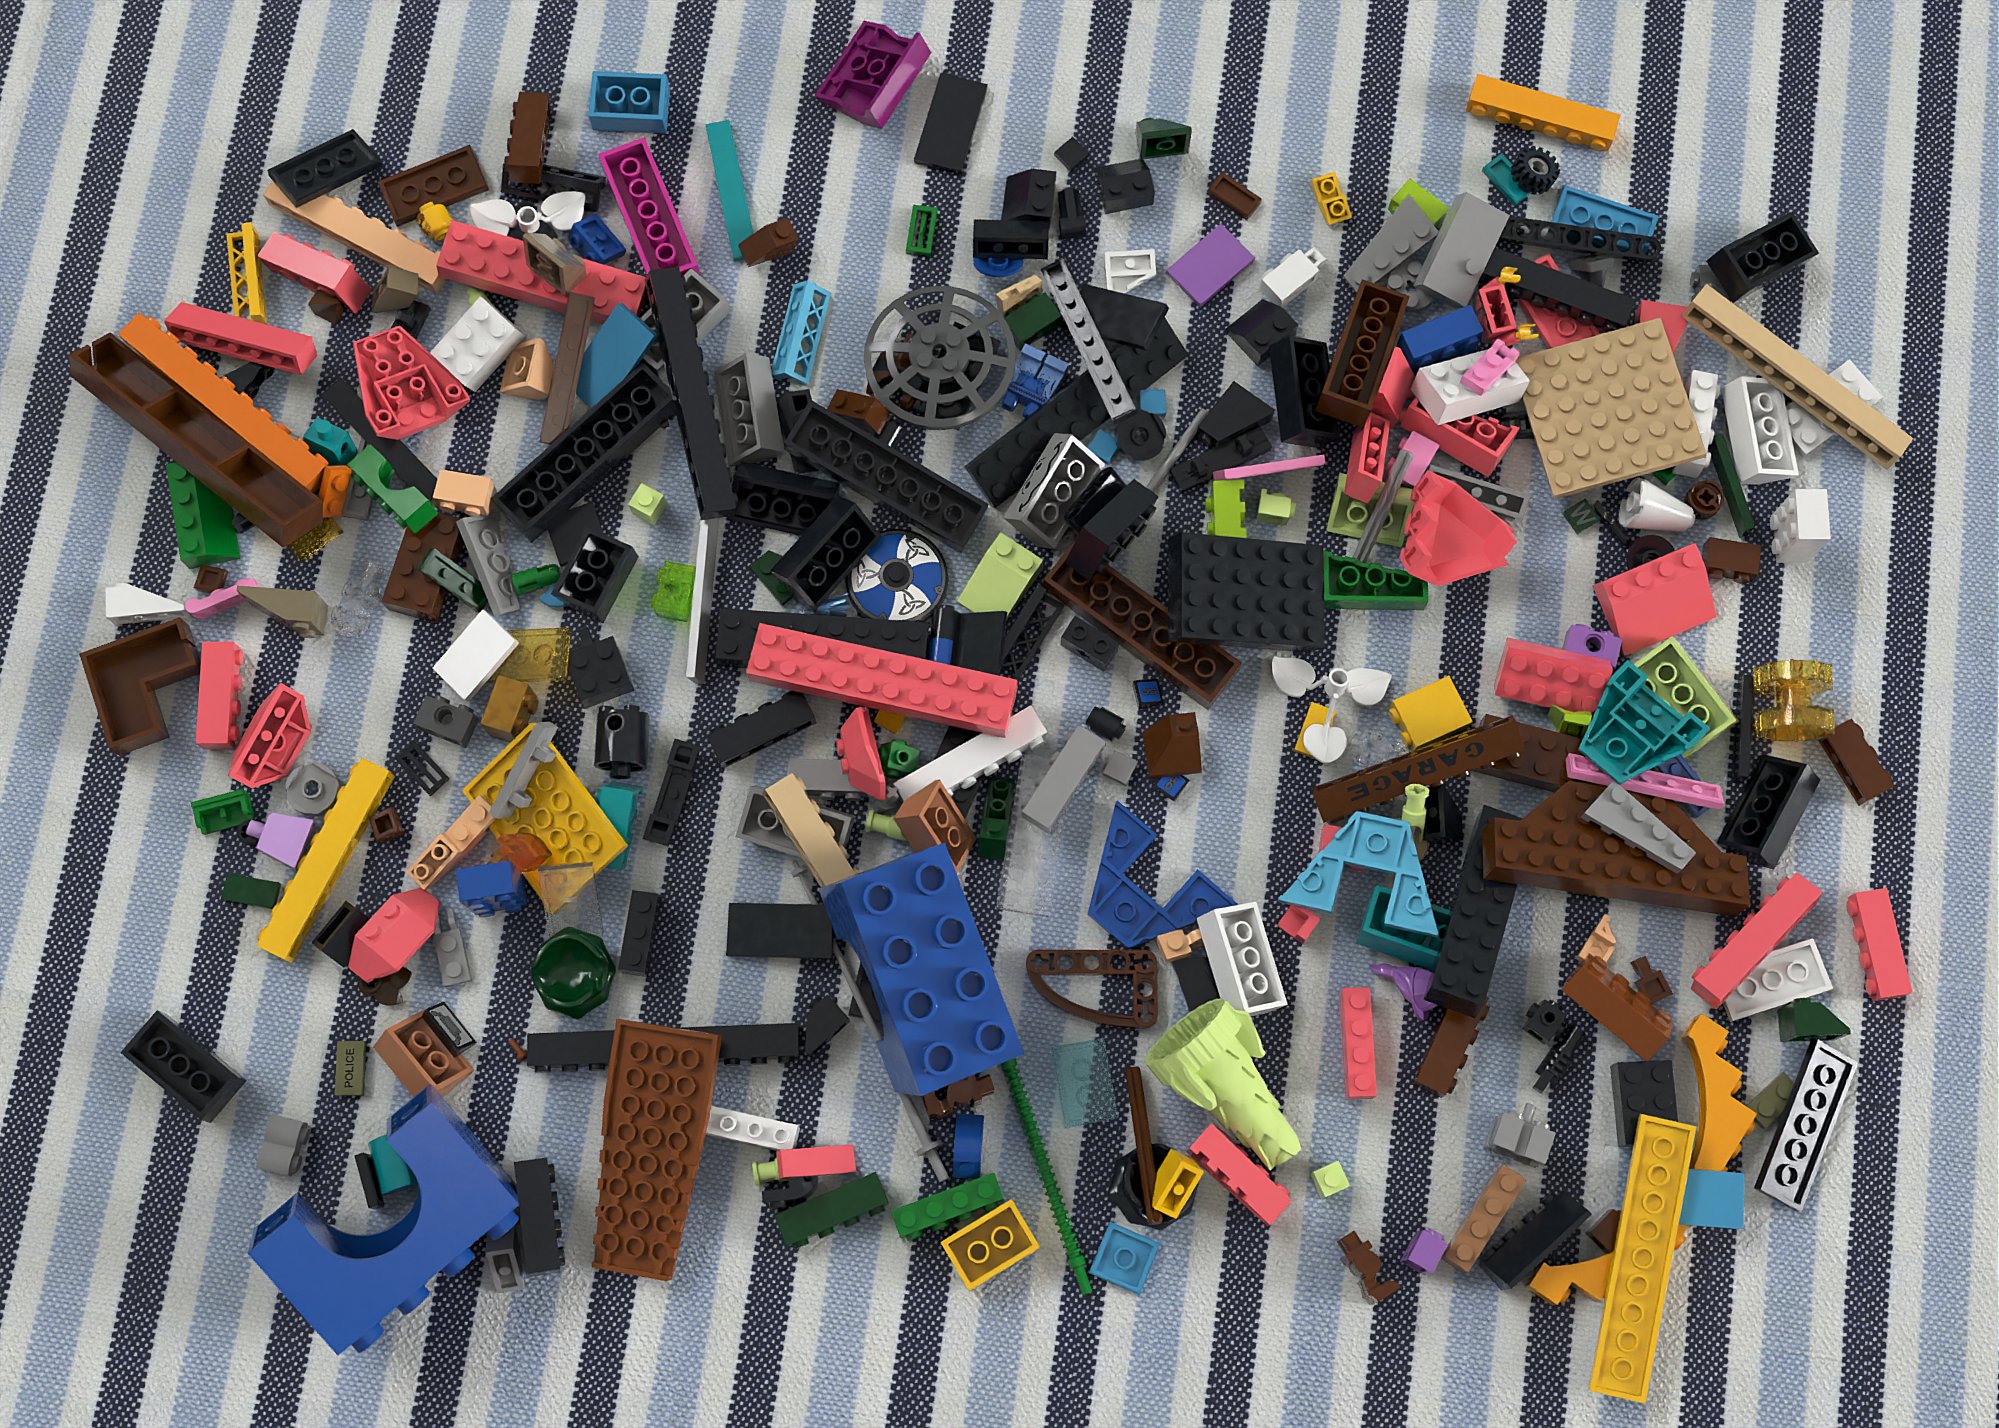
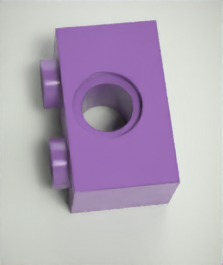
(1606, 642)
(1424, 1251)

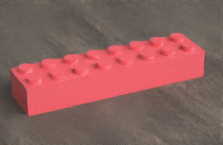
(500, 266)

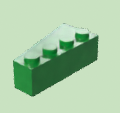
(1370, 586)

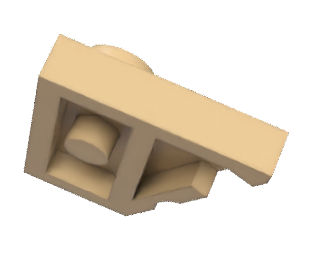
(1018, 294)

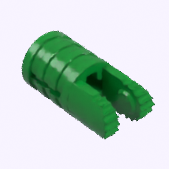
(535, 578)

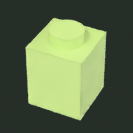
(647, 504)
(1330, 1179)

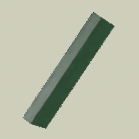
(1731, 486)

